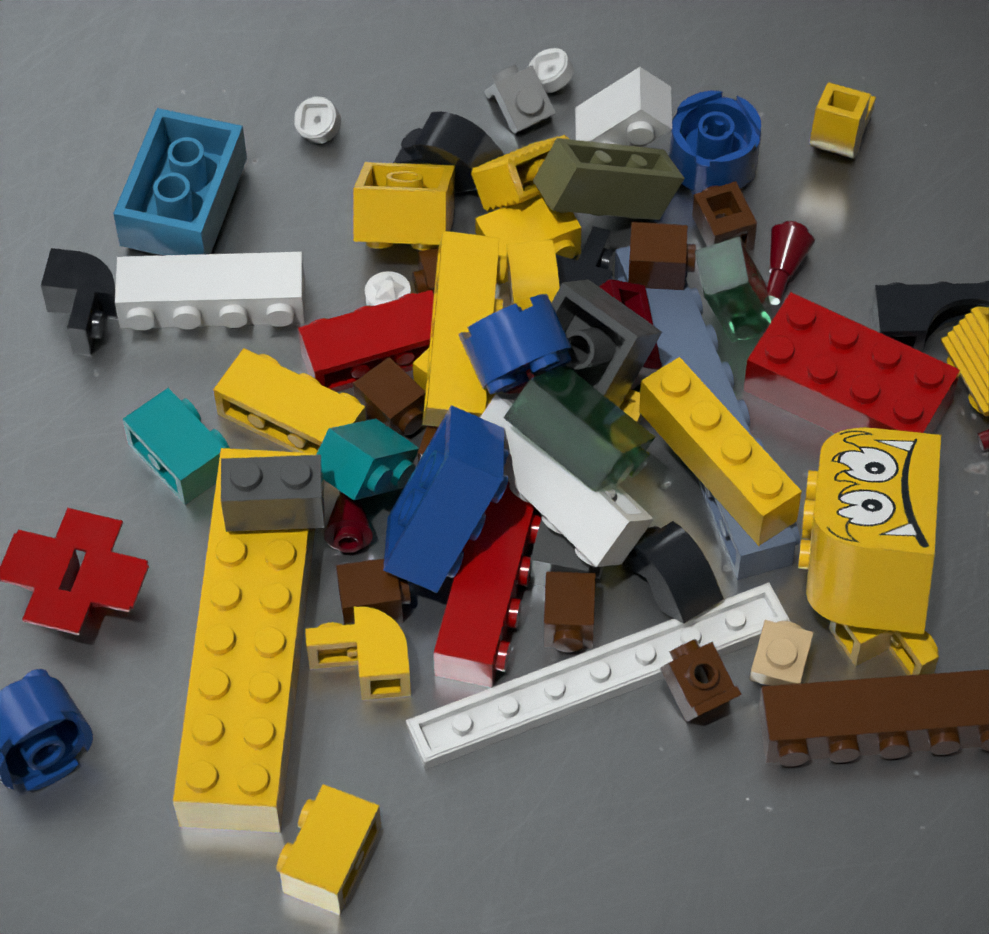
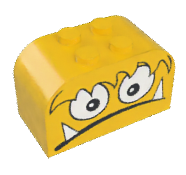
(872, 528)

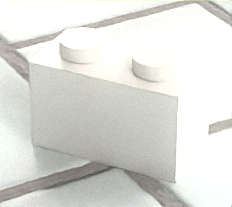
(627, 112)

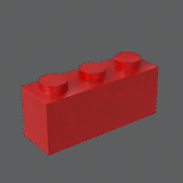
(354, 343)

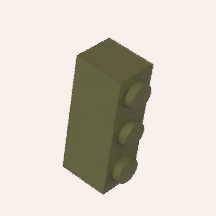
(607, 179)

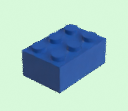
(446, 500)

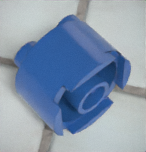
(715, 140)
(516, 343)
(39, 731)

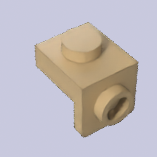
(781, 653)

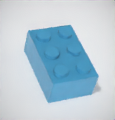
(180, 184)

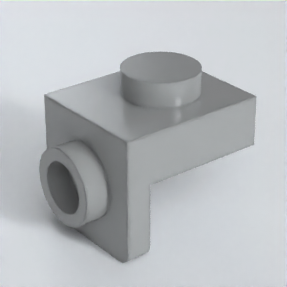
(520, 97)

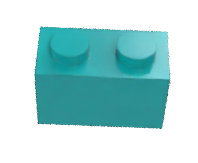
(175, 444)
(366, 459)

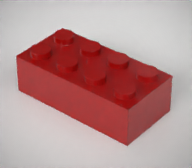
(846, 373)

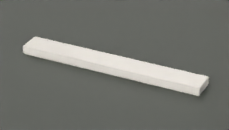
(586, 678)

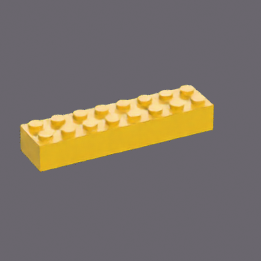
(243, 674)

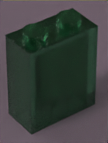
(580, 428)

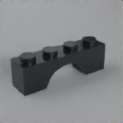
(922, 310)

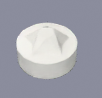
(553, 68)
(317, 120)
(385, 288)

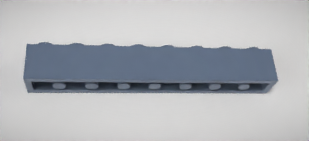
(686, 336)

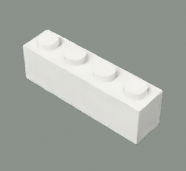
(210, 290)
(597, 523)

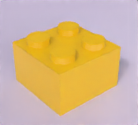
(403, 204)

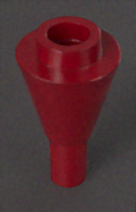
(788, 248)
(348, 525)

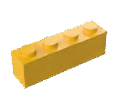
(462, 295)
(719, 451)

